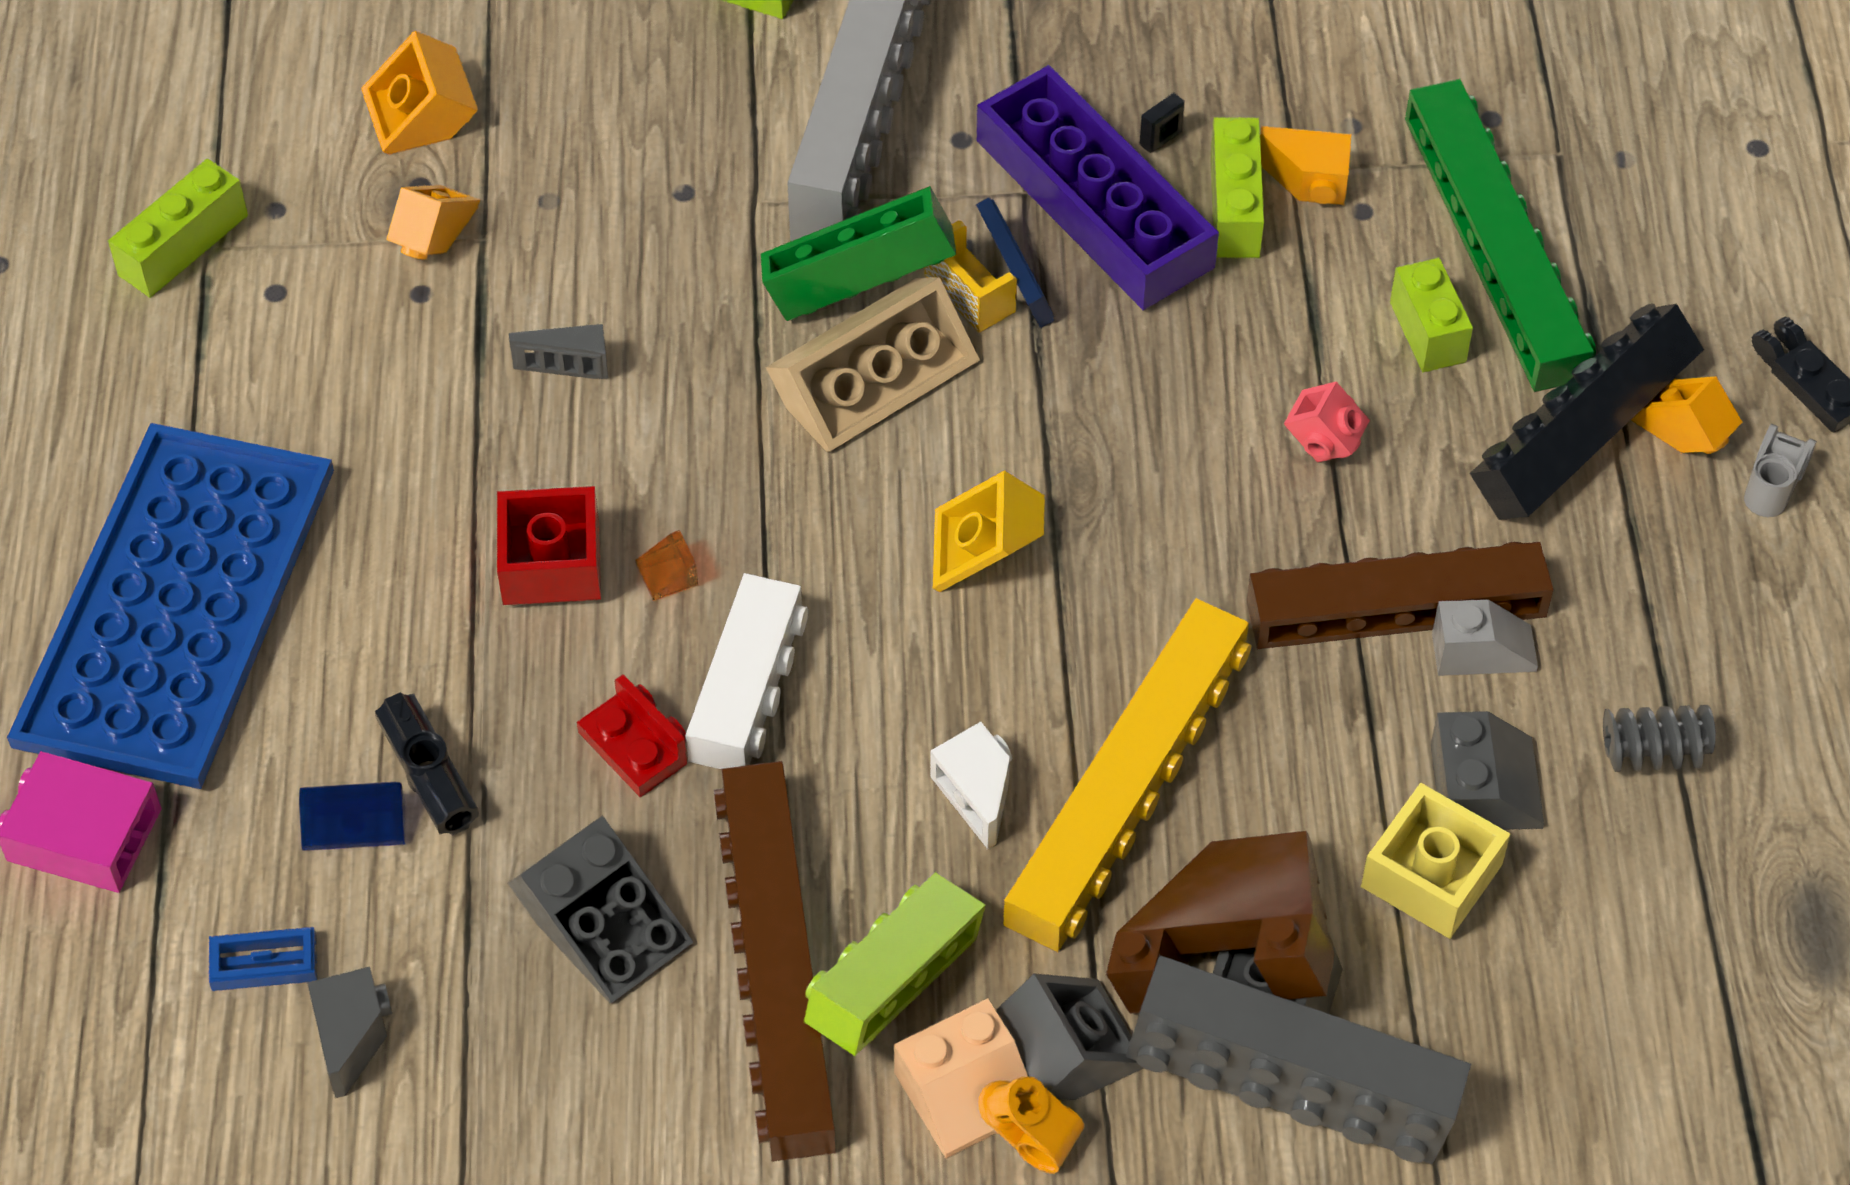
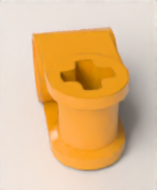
(1031, 1121)

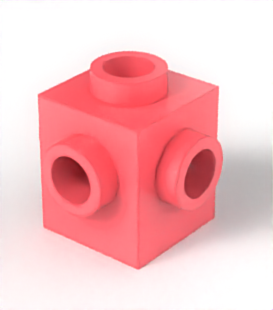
(1327, 422)

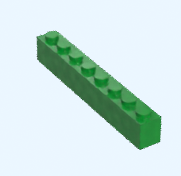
(1498, 234)

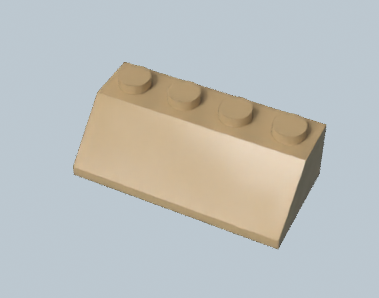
(874, 362)

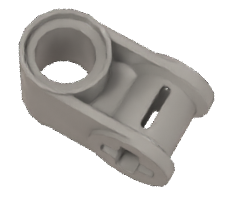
(1776, 472)

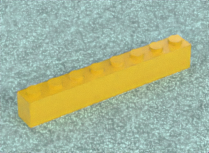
(1126, 775)

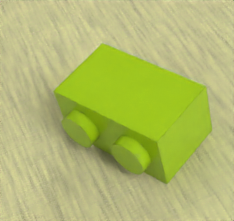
(1431, 315)

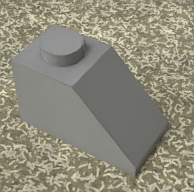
(1481, 639)

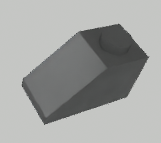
(349, 1023)

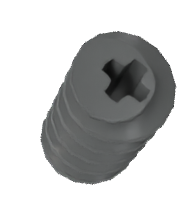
(1658, 736)

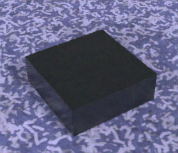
(1162, 123)

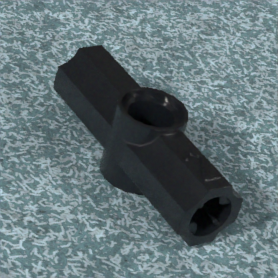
(437, 783)

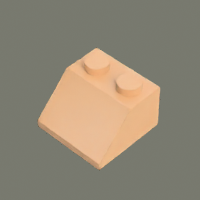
(949, 1068)

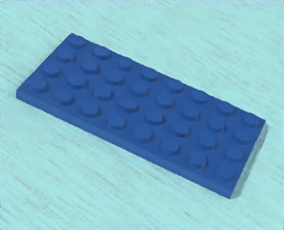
(172, 606)

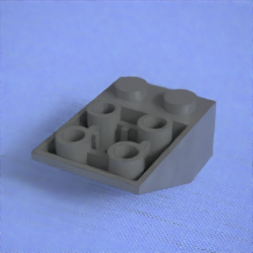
(601, 910)

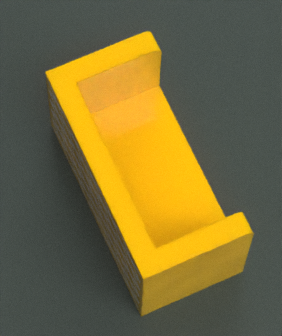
(972, 287)

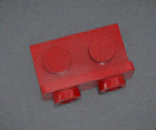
(635, 737)

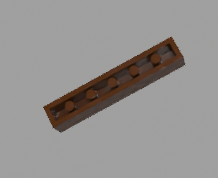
(1393, 593)

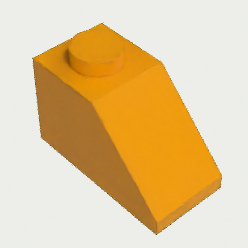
(1307, 162)
(429, 219)
(1691, 415)

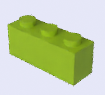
(1237, 186)
(178, 227)

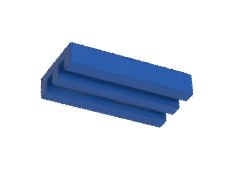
(262, 967)

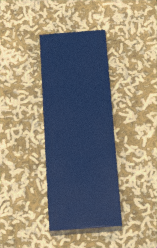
(1016, 262)

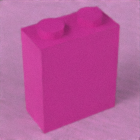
(78, 821)

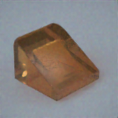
(668, 567)

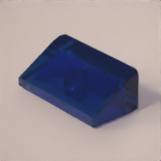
(352, 816)

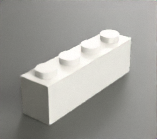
(746, 673)

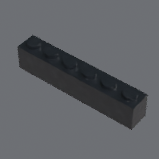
(1586, 411)

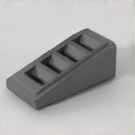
(561, 351)

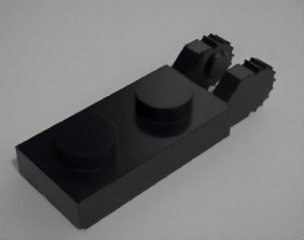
(1806, 372)

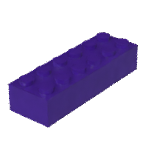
(1097, 187)

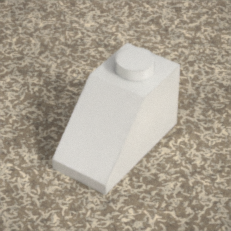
(974, 778)

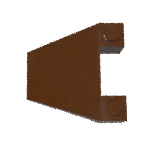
(1229, 899)

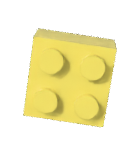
(1435, 860)

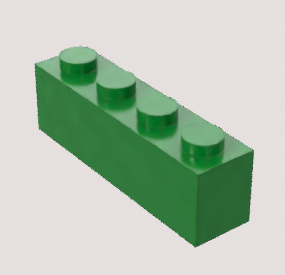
(858, 254)

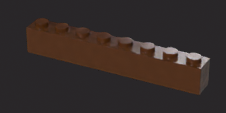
(777, 962)

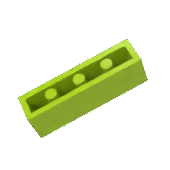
(893, 963)

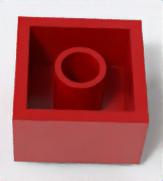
(548, 545)

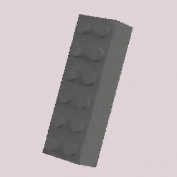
(1298, 1061)

